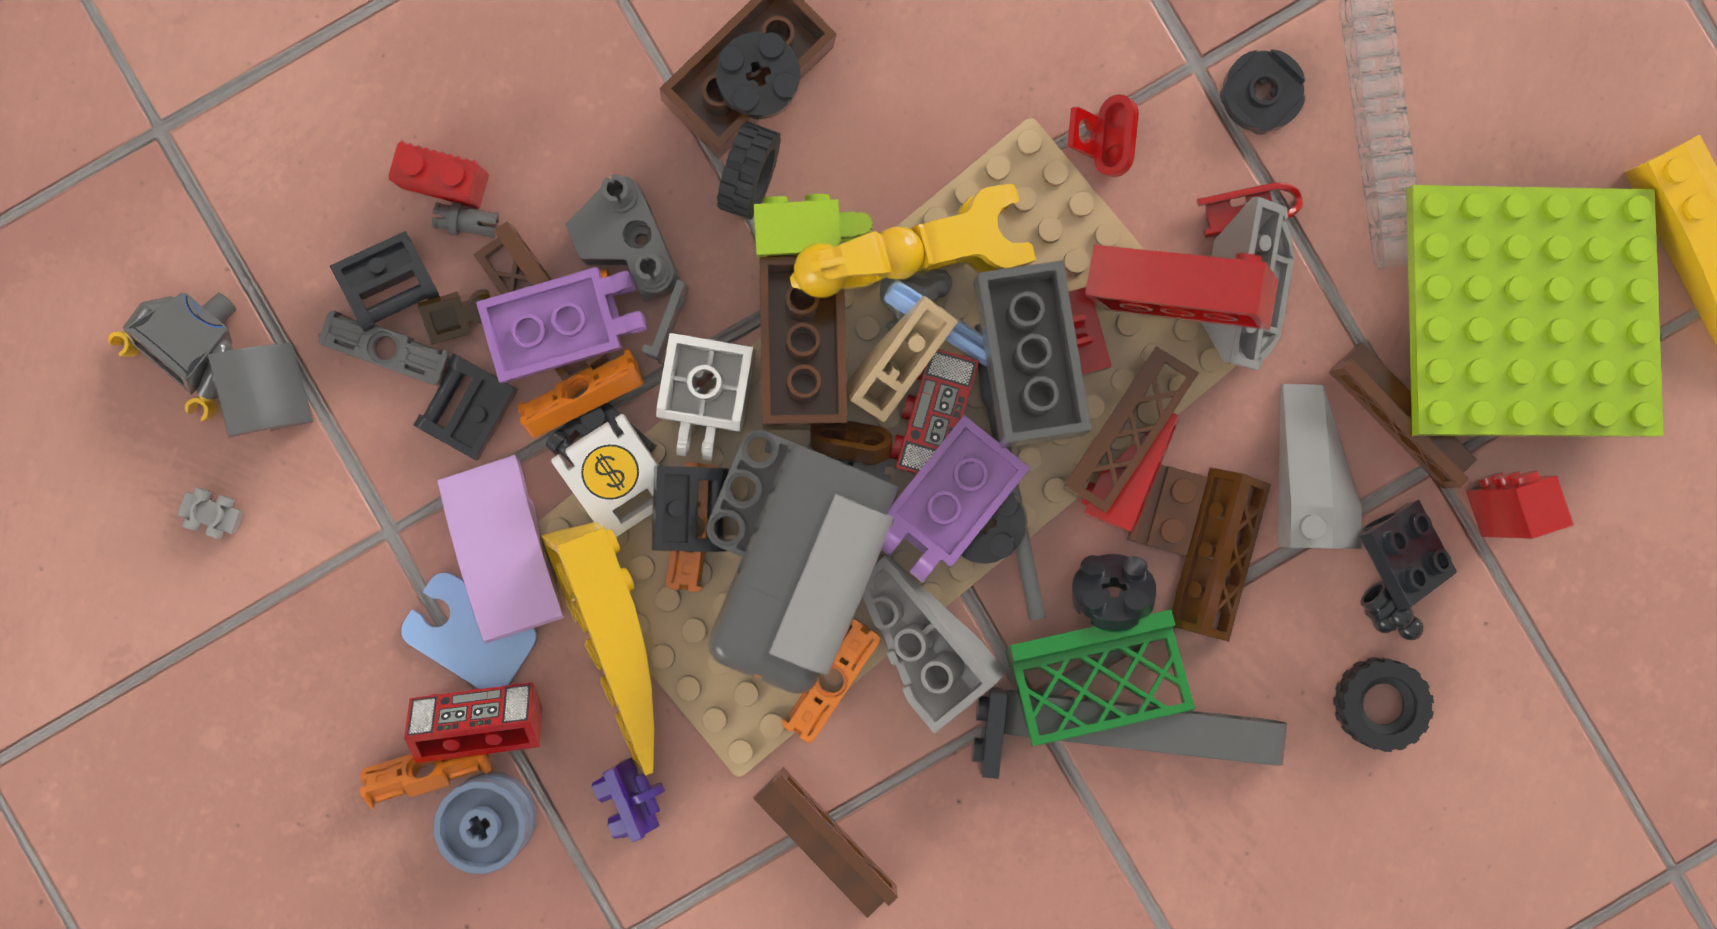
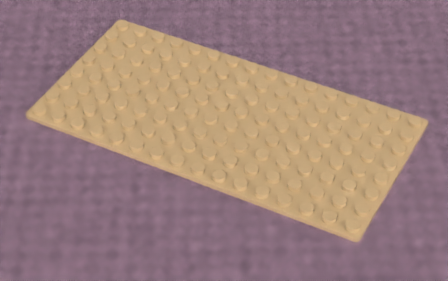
(1062, 222)

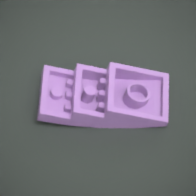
(500, 549)

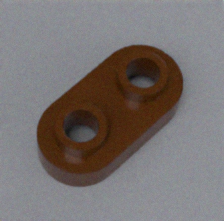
(856, 442)

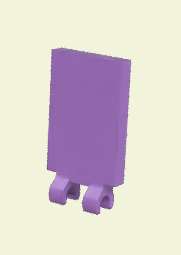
(557, 323)
(953, 496)

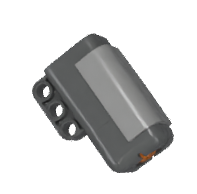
(803, 564)

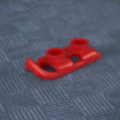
(1221, 212)

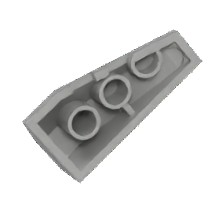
(1315, 483)
(933, 651)

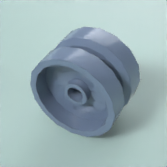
(465, 837)

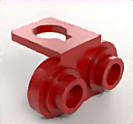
(1111, 134)

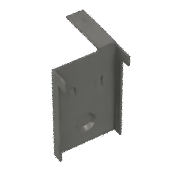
(668, 322)

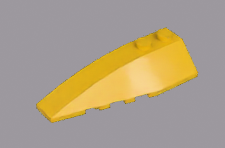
(1687, 218)
(602, 605)

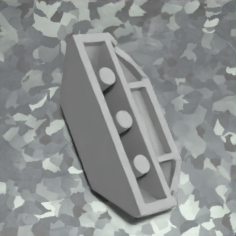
(1262, 231)

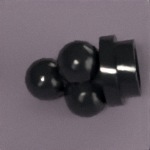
(1386, 616)

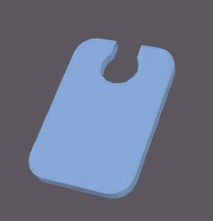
(459, 641)

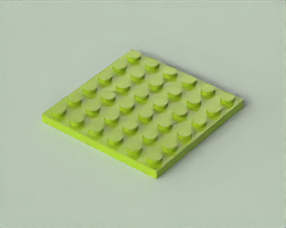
(1533, 312)

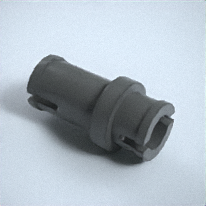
(464, 220)

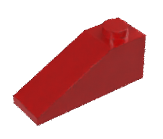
(1132, 498)

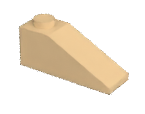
(899, 358)

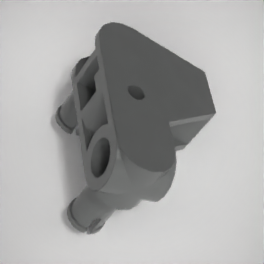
(608, 232)

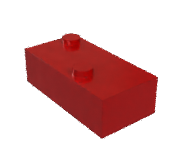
(1183, 286)

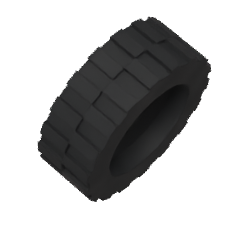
(748, 170)
(1415, 711)

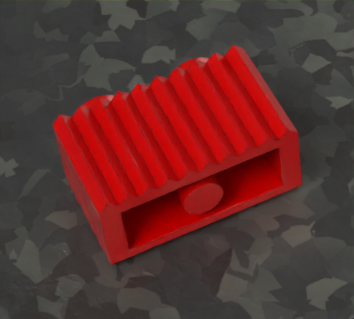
(438, 174)

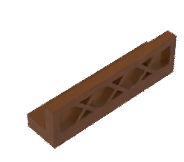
(533, 272)
(1390, 406)
(1117, 420)
(1214, 553)
(826, 843)

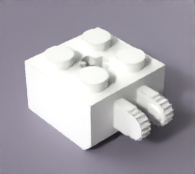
(681, 400)

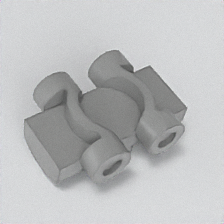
(217, 515)

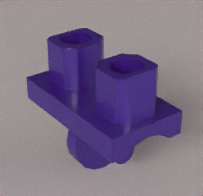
(632, 798)

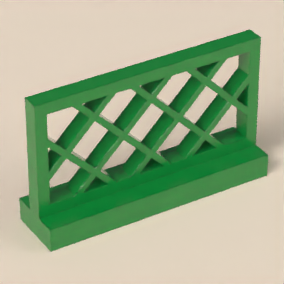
(1091, 642)

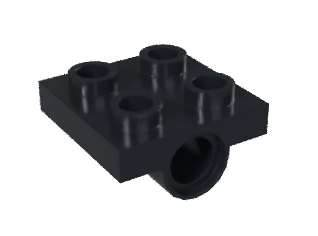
(1408, 554)

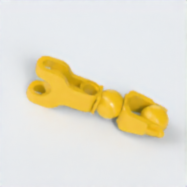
(901, 252)

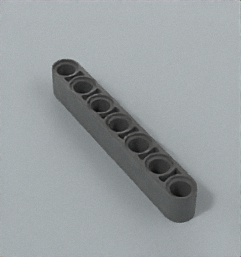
(1181, 734)

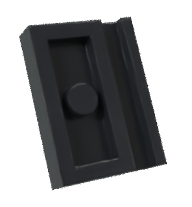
(988, 747)

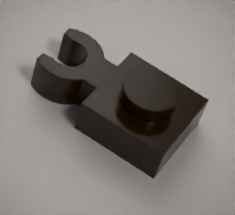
(449, 317)

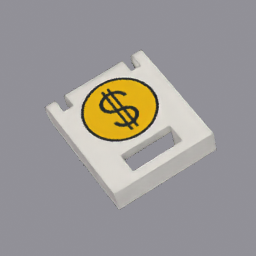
(609, 473)

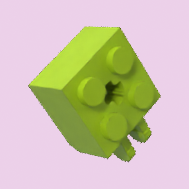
(789, 227)

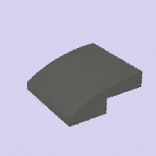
(259, 388)

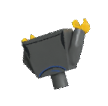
(178, 338)

